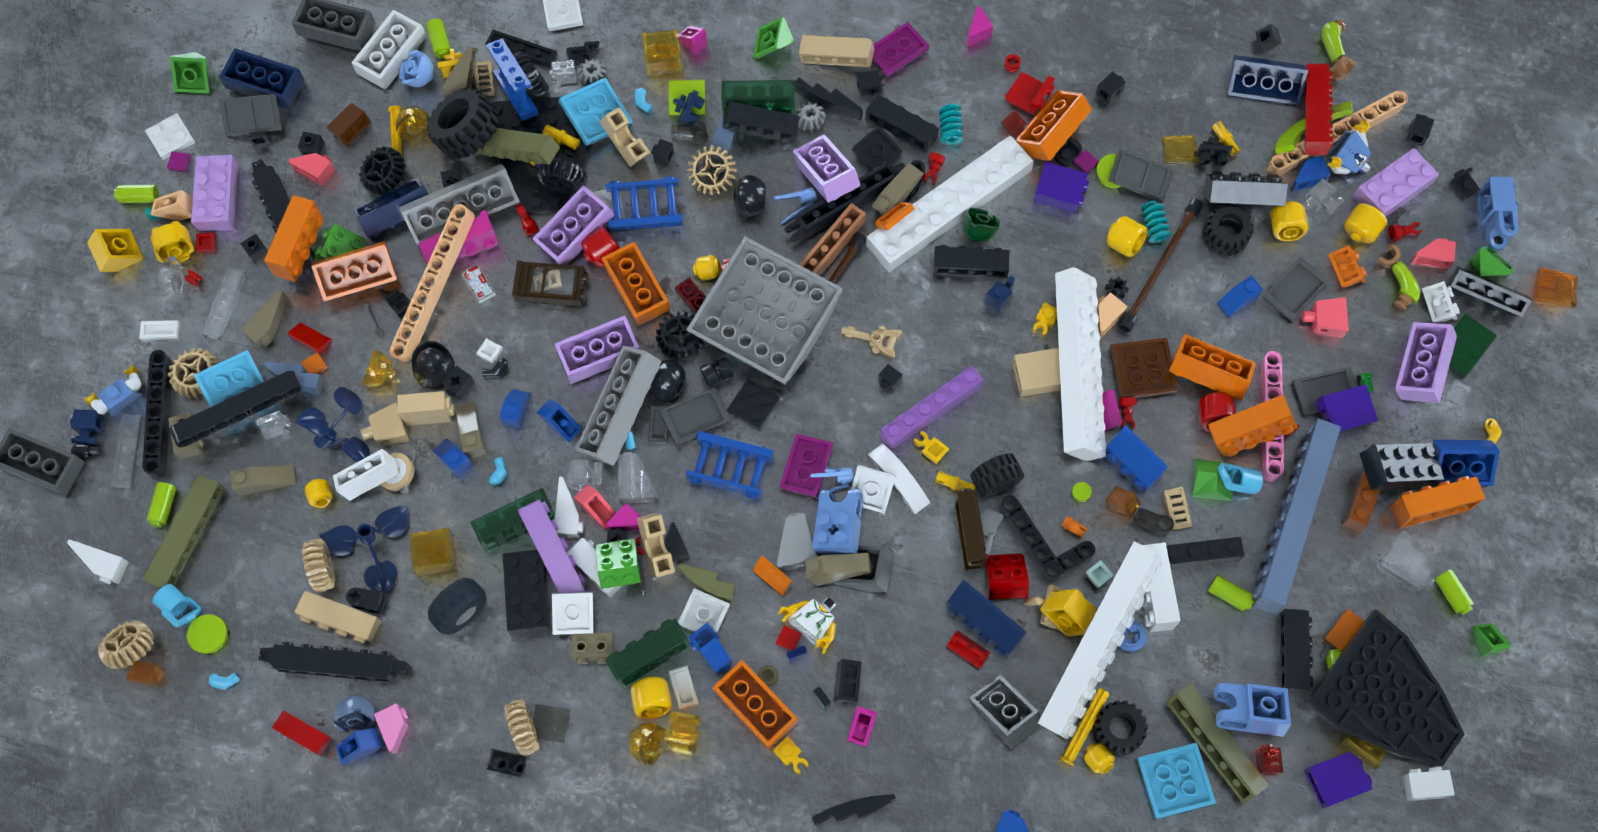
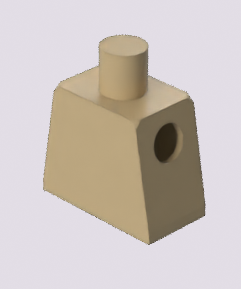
(386, 427)

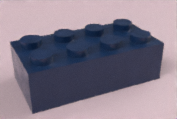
(261, 76)

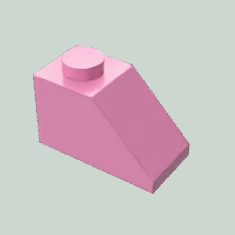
(392, 725)

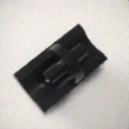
(1213, 149)
(506, 762)

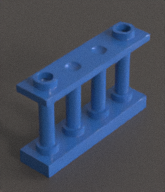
(512, 79)
(636, 220)
(726, 447)

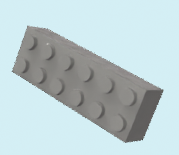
(484, 191)
(618, 405)

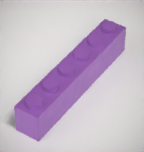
(931, 408)
(552, 548)

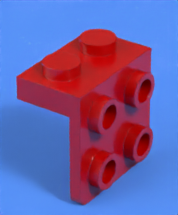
(1030, 93)
(1007, 576)

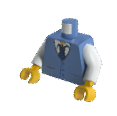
(1350, 151)
(118, 394)

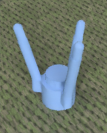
(806, 196)
(843, 476)

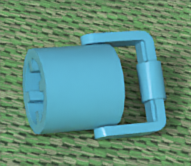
(1240, 478)
(173, 603)

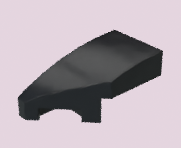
(581, 53)
(397, 301)
(675, 544)

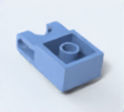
(1498, 210)
(837, 524)
(1253, 708)

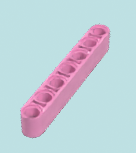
(1275, 390)

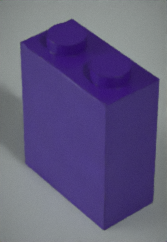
(1061, 187)
(1348, 408)
(1338, 779)

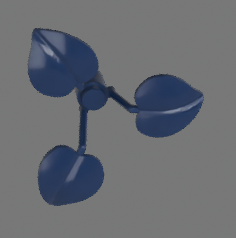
(315, 422)
(341, 540)

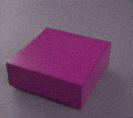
(179, 161)
(1085, 161)

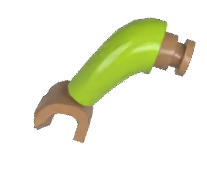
(1331, 39)
(1409, 286)

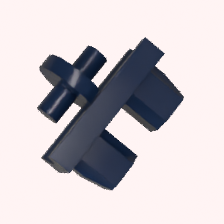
(692, 100)

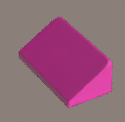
(1111, 411)

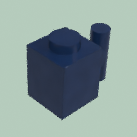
(1000, 294)
(86, 423)

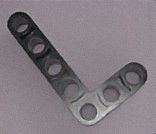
(1040, 544)

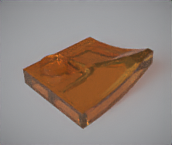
(1555, 289)

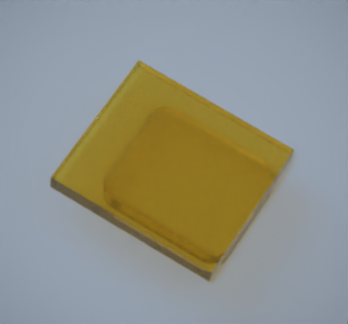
(1180, 149)

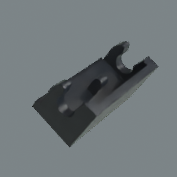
(847, 681)

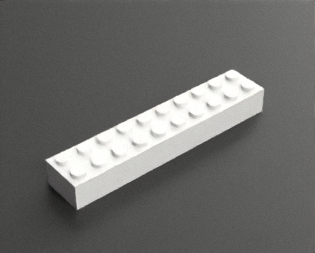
(948, 202)
(1080, 365)
(1101, 640)

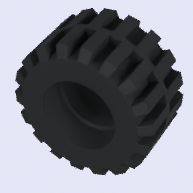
(1228, 243)
(997, 475)
(1132, 716)

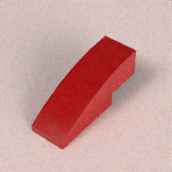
(301, 733)

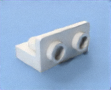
(1440, 303)

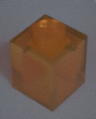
(1123, 502)
(144, 673)

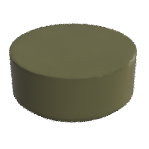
(768, 675)

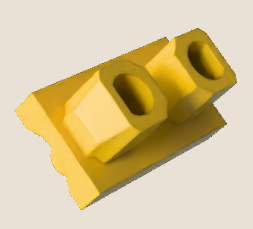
(447, 66)

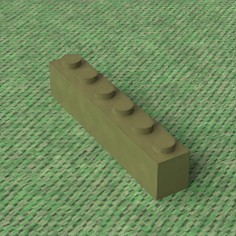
(520, 146)
(184, 532)
(1217, 744)

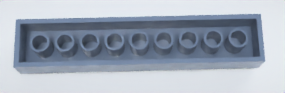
(1296, 516)

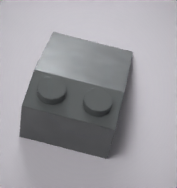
(878, 579)
(1006, 711)

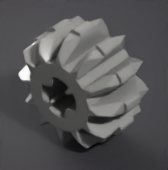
(592, 72)
(810, 116)

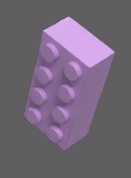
(826, 168)
(1397, 183)
(215, 193)
(571, 224)
(595, 349)
(1426, 362)

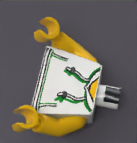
(812, 621)

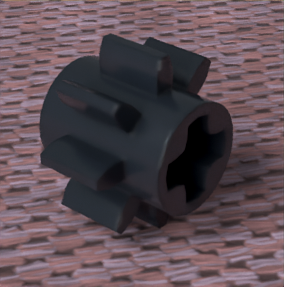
(1117, 287)

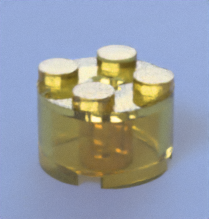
(683, 734)

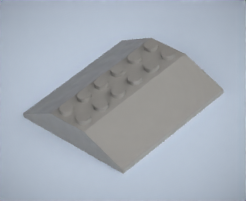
(765, 310)

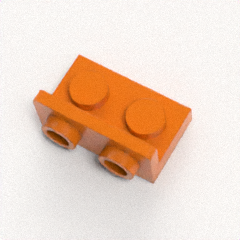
(1347, 267)

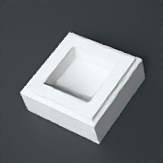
(489, 351)

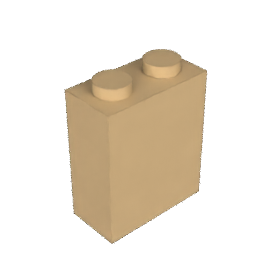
(1037, 372)
(425, 408)

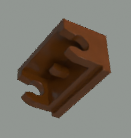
(348, 124)

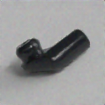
(498, 369)

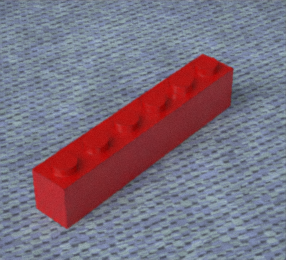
(1317, 110)

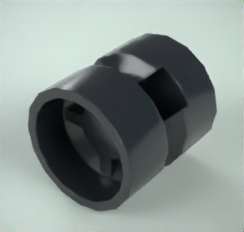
(716, 372)

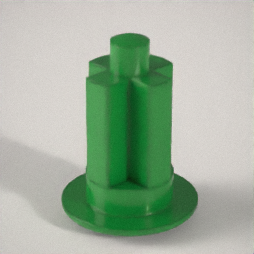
(1365, 379)

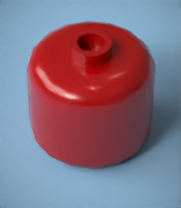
(597, 245)
(1214, 408)

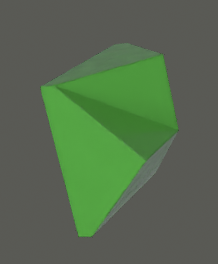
(772, 37)
(190, 73)
(1490, 263)
(1208, 482)

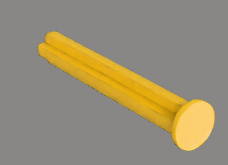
(396, 141)
(1085, 726)

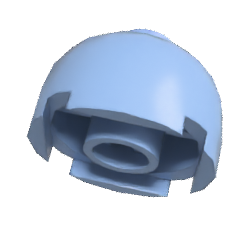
(417, 69)

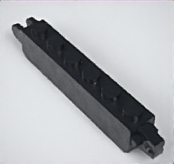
(276, 200)
(824, 213)
(334, 663)

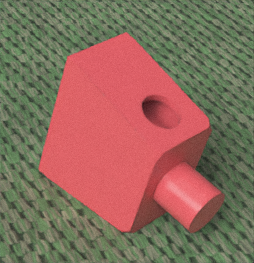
(1328, 317)

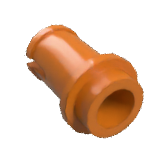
(1074, 527)

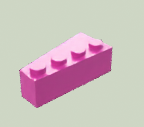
(480, 237)

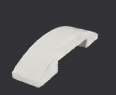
(904, 481)

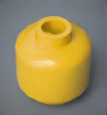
(707, 267)
(318, 493)
(1099, 758)

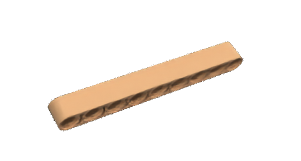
(1372, 112)
(430, 274)

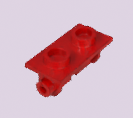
(968, 649)

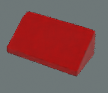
(309, 338)

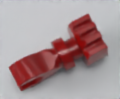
(936, 161)
(529, 224)
(1396, 231)
(1127, 403)

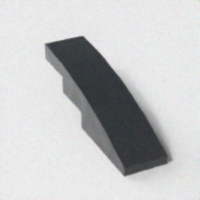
(833, 101)
(861, 807)

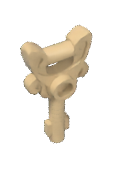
(875, 339)

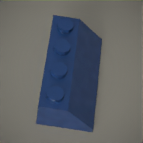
(1267, 80)
(385, 210)
(985, 619)

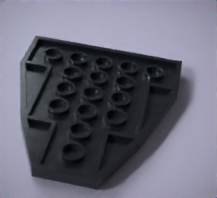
(530, 191)
(1388, 696)

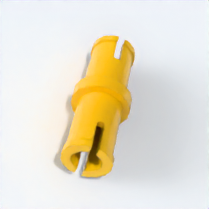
(562, 137)
(1226, 138)
(954, 483)

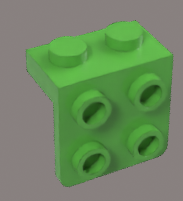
(338, 241)
(617, 563)

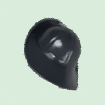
(431, 363)

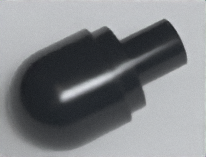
(84, 450)

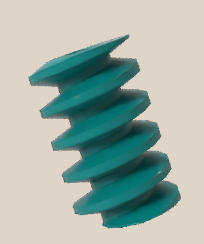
(951, 124)
(1155, 221)

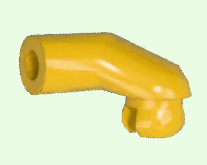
(1493, 430)

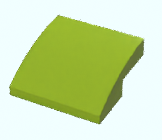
(684, 87)

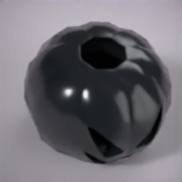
(749, 195)
(668, 381)

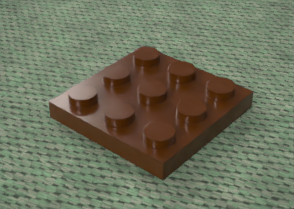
(1143, 368)

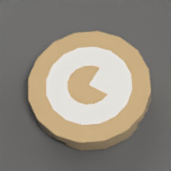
(405, 470)

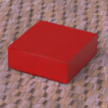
(206, 242)
(788, 638)

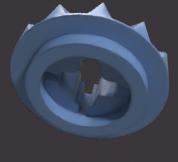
(1139, 638)

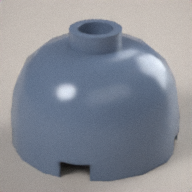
(354, 713)

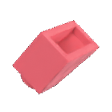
(314, 167)
(1436, 254)
(595, 505)

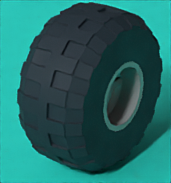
(456, 606)

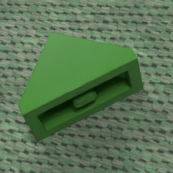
(1489, 640)

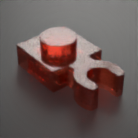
(1013, 124)

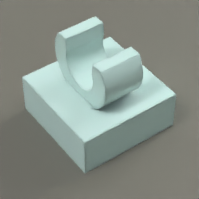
(1099, 574)

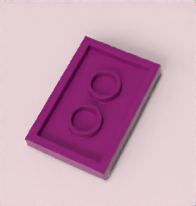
(898, 49)
(806, 458)

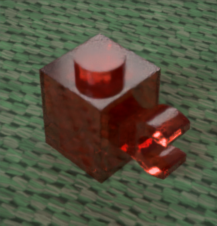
(1269, 760)

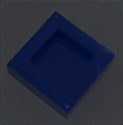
(796, 654)

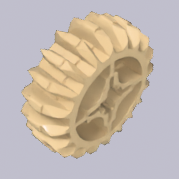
(719, 168)
(191, 361)
(318, 565)
(125, 644)
(521, 727)

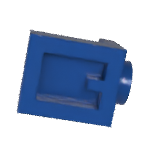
(703, 636)

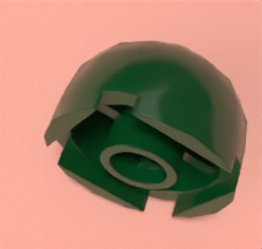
(979, 225)

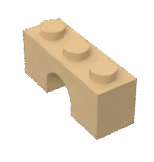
(616, 127)
(657, 556)

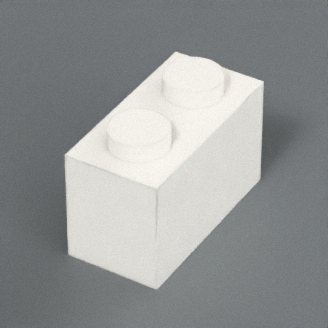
(1428, 785)

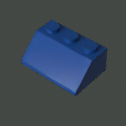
(1135, 459)
(1468, 459)

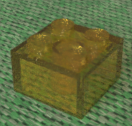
(662, 52)
(432, 552)

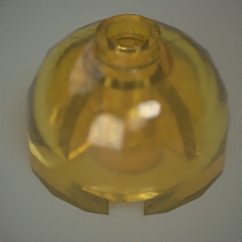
(412, 123)
(378, 371)
(646, 742)

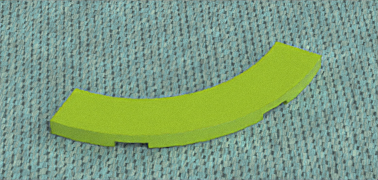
(1291, 137)

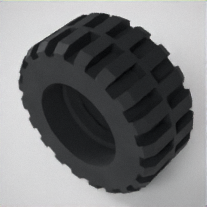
(462, 123)

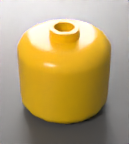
(1289, 221)
(1365, 223)
(1126, 236)
(651, 697)

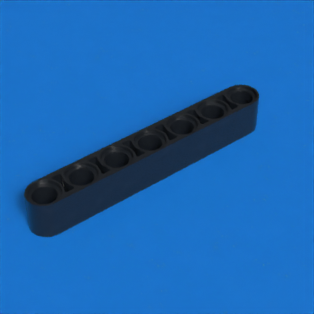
(235, 409)
(161, 421)

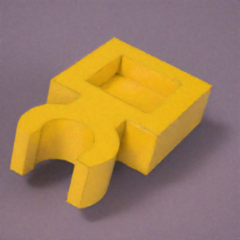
(1046, 317)
(933, 449)
(789, 753)

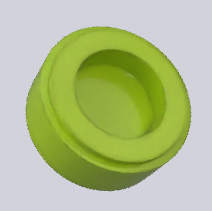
(1081, 492)

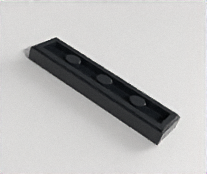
(536, 53)

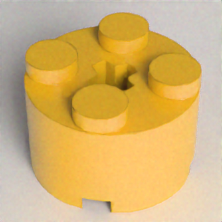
(172, 240)

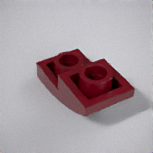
(690, 294)

